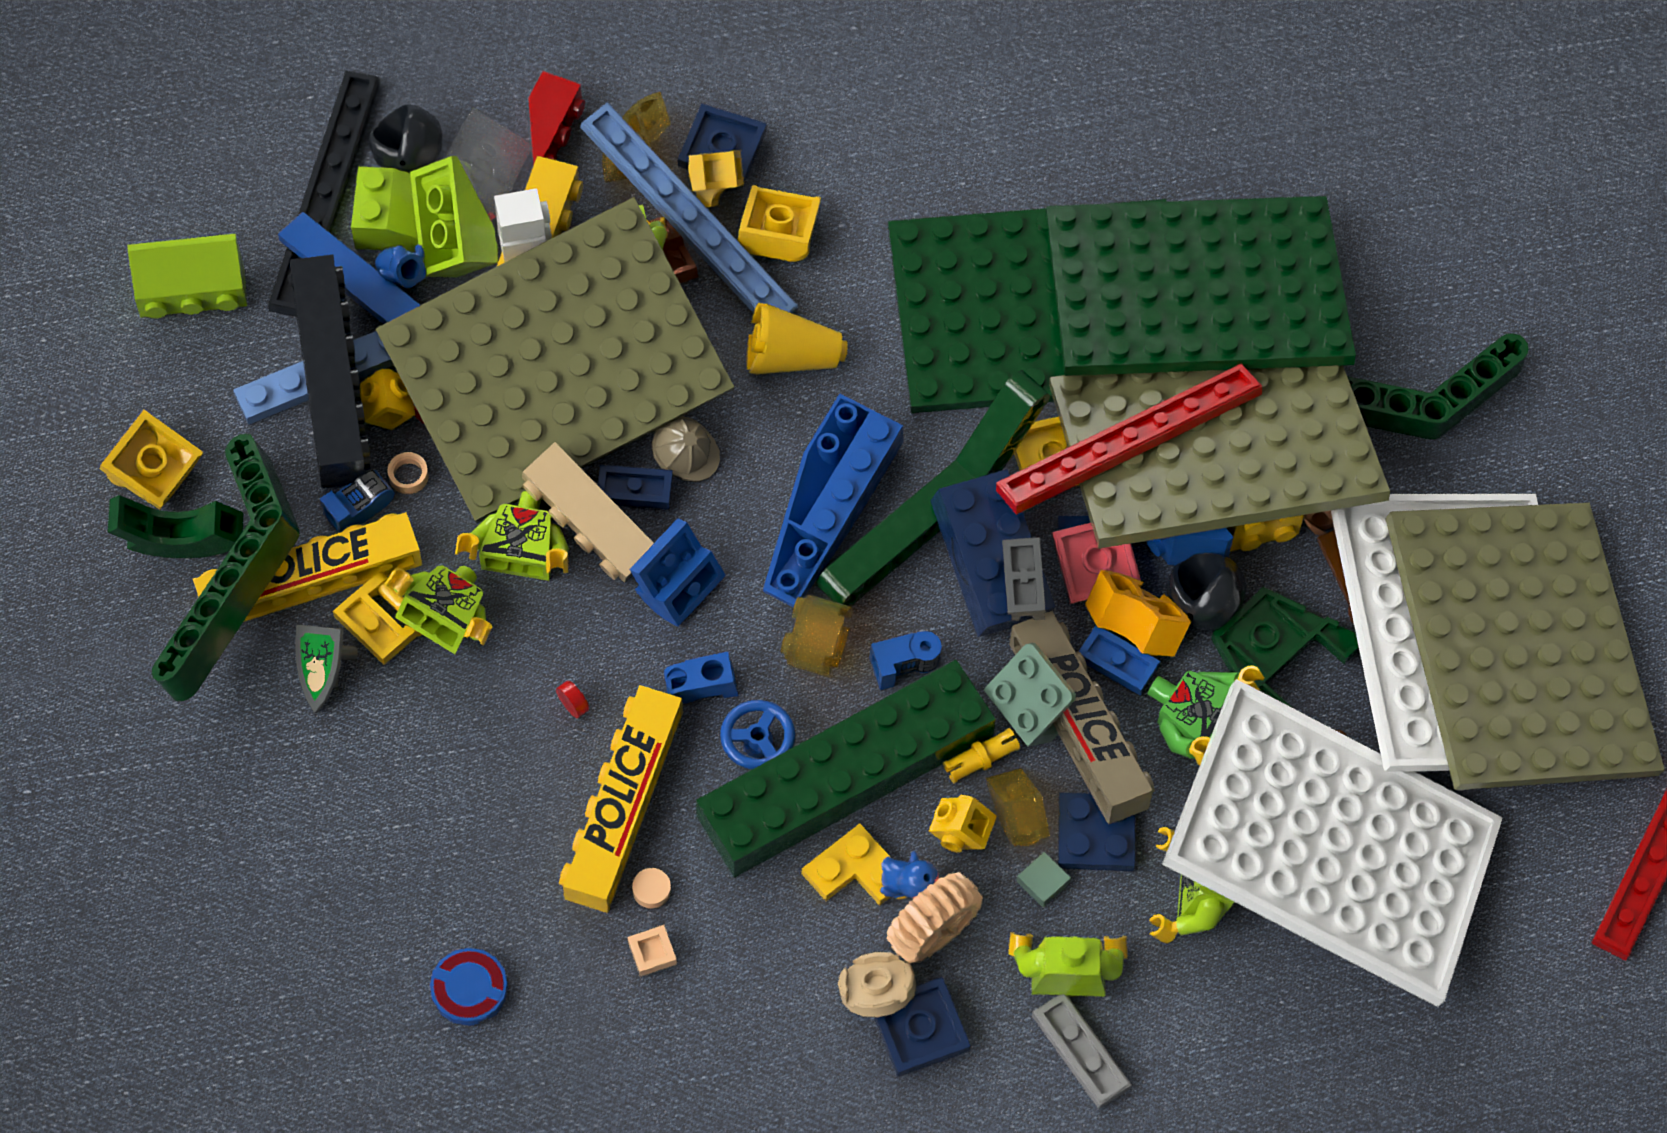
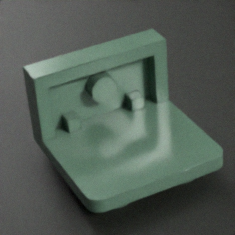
(1031, 695)

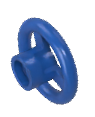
(755, 748)

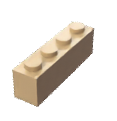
(587, 511)

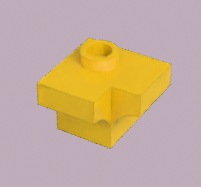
(714, 173)

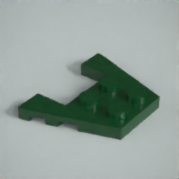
(1273, 632)

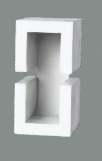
(521, 222)

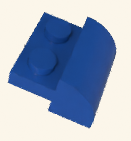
(676, 573)

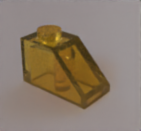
(1018, 807)

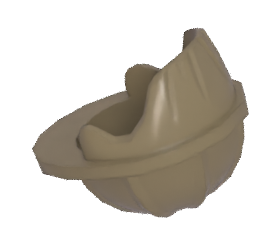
(686, 450)

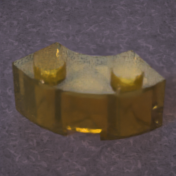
(649, 120)

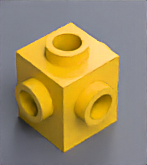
(386, 399)
(962, 823)

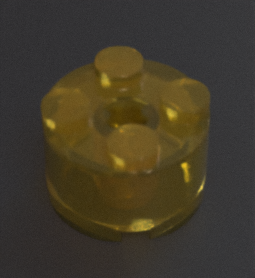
(817, 635)

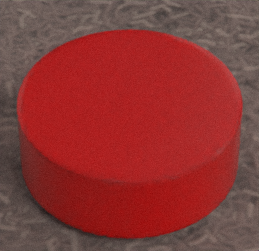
(572, 699)

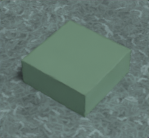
(1043, 879)

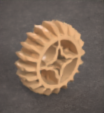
(934, 917)

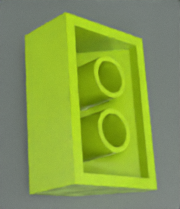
(187, 275)

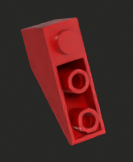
(552, 110)

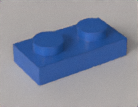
(1118, 660)

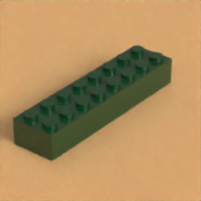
(844, 768)

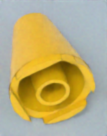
(791, 343)

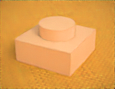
(652, 950)

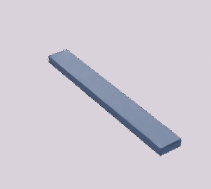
(684, 210)

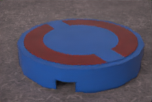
(468, 986)

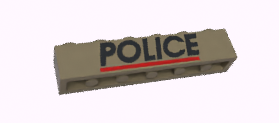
(1088, 727)

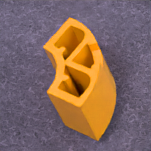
(1142, 618)

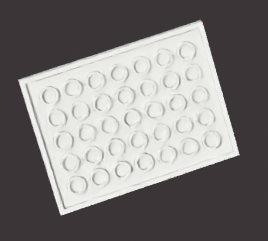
(1384, 630)
(1333, 843)

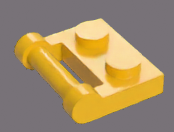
(372, 623)

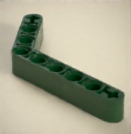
(1441, 401)
(915, 521)
(238, 579)

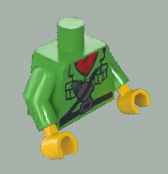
(1194, 707)

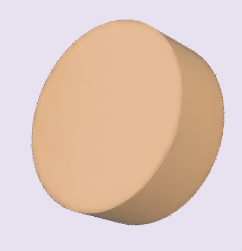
(651, 888)

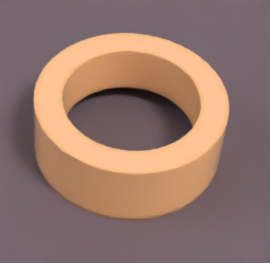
(407, 458)

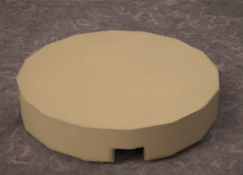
(877, 984)

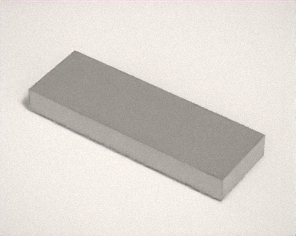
(1081, 1050)

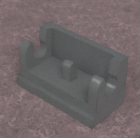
(1024, 578)

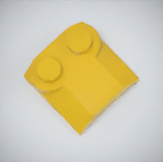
(778, 224)
(151, 460)

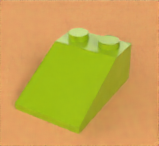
(383, 210)
(451, 221)

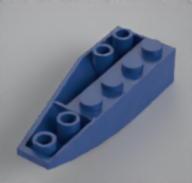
(829, 493)

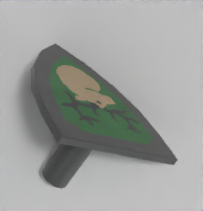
(319, 660)

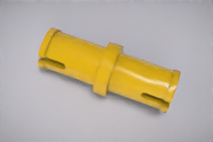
(981, 755)

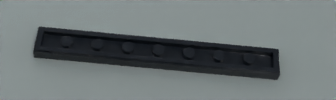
(330, 171)

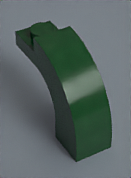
(175, 534)

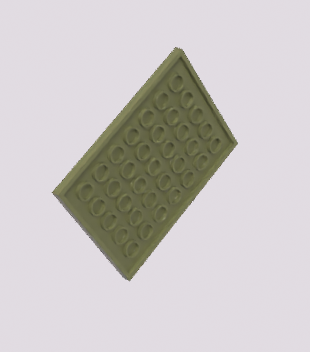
(555, 346)
(1265, 460)
(1523, 645)

